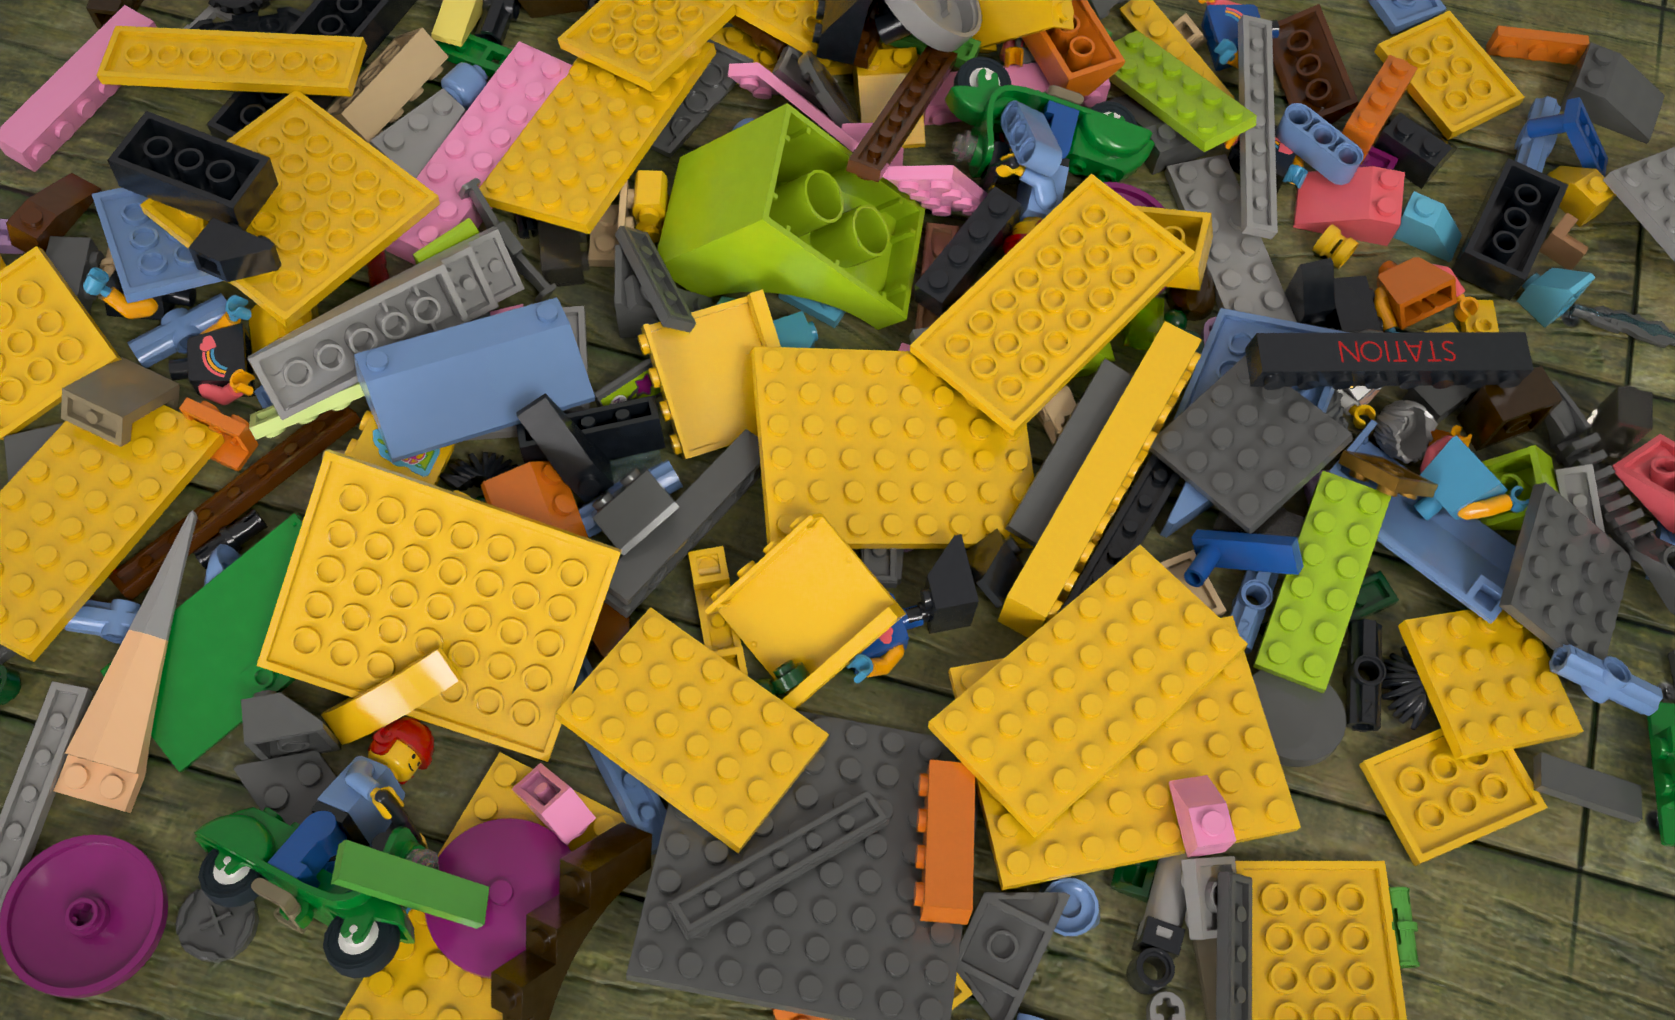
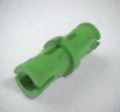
(1404, 927)

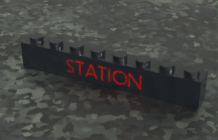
(1388, 359)

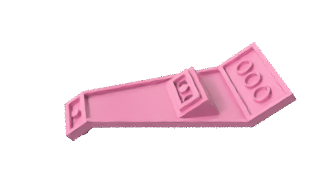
(933, 186)

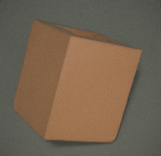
(1563, 247)

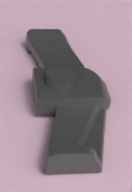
(514, 247)

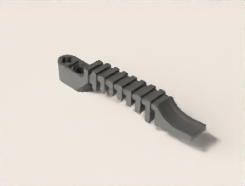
(1653, 554)

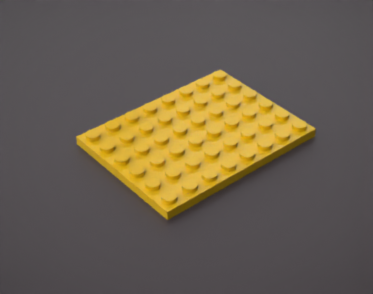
(881, 450)
(413, 568)
(1131, 809)

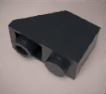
(233, 253)

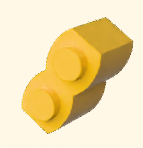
(650, 202)

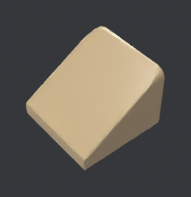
(1190, 31)

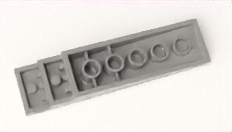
(421, 300)

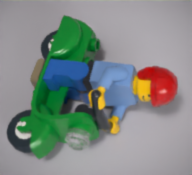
(1092, 140)
(294, 864)

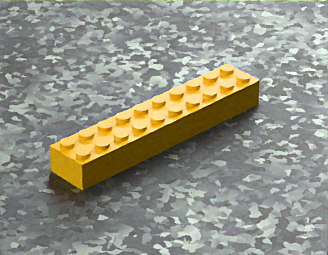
(1101, 482)

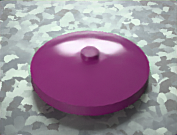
(522, 873)
(83, 916)

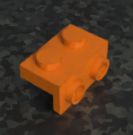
(238, 438)

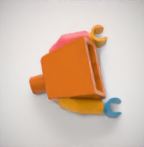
(1417, 291)

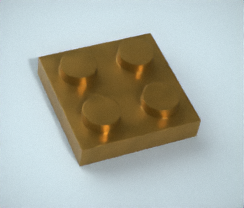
(1389, 476)

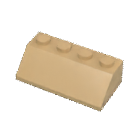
(389, 83)

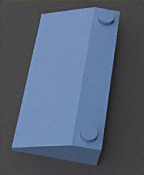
(471, 378)
(1454, 554)

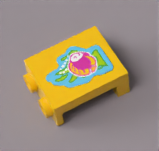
(372, 449)

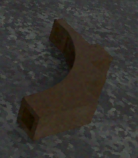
(555, 930)

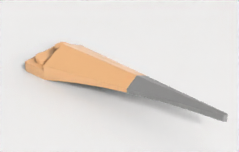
(114, 737)

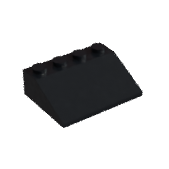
(839, 28)

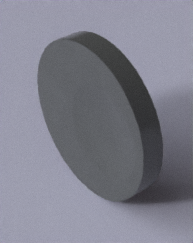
(1300, 720)

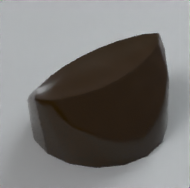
(1194, 303)

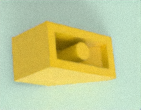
(1586, 192)

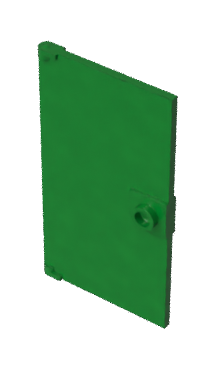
(217, 650)

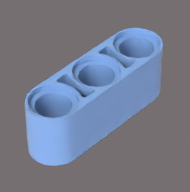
(1031, 138)
(1319, 143)

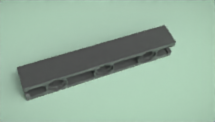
(697, 514)

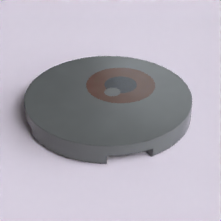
(827, 90)

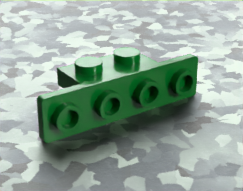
(1662, 744)

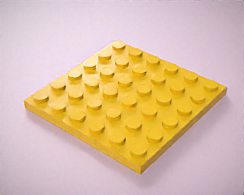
(327, 216)

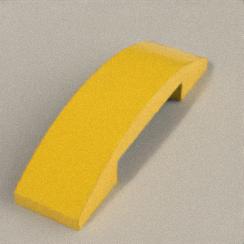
(708, 575)
(392, 697)

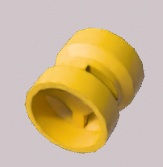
(1329, 242)

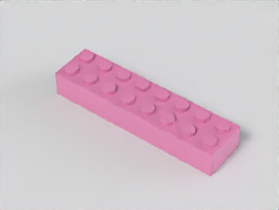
(481, 142)

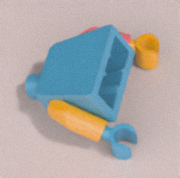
(1463, 482)

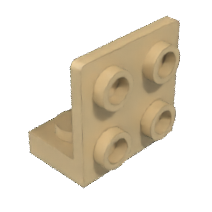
(603, 235)

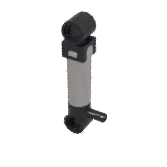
(1161, 930)

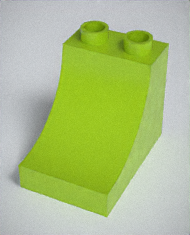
(788, 219)

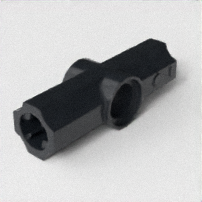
(497, 19)
(1364, 696)

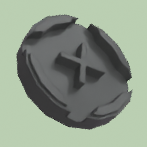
(215, 931)

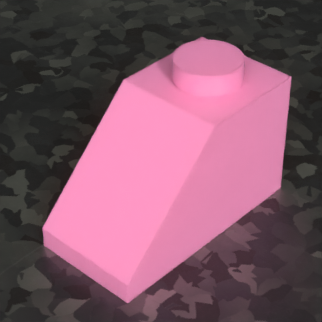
(554, 803)
(1202, 816)

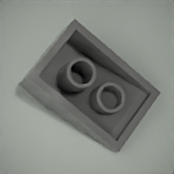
(1614, 93)
(1169, 145)

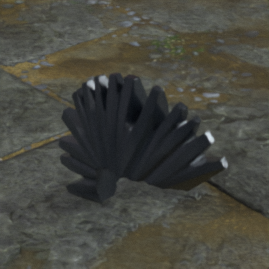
(467, 476)
(1406, 689)

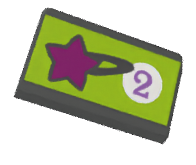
(629, 386)

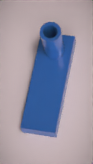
(1579, 130)
(1242, 552)

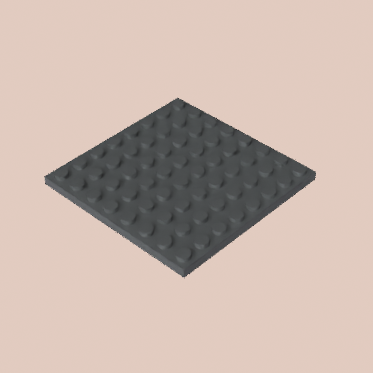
(838, 935)

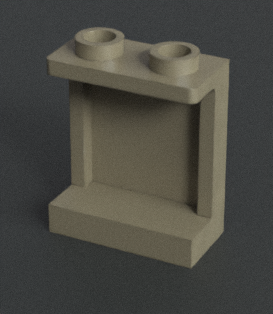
(115, 398)

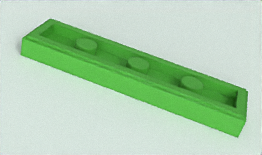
(410, 884)

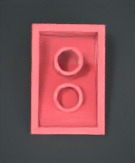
(1362, 209)
(1651, 477)

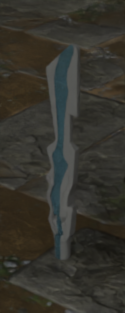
(1621, 321)

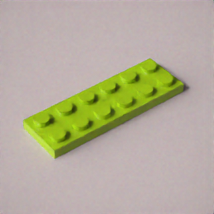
(1178, 94)
(1318, 603)

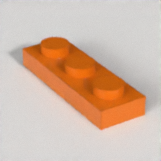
(1537, 45)

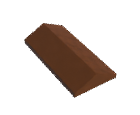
(1312, 65)

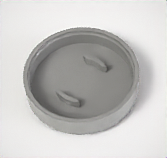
(939, 23)

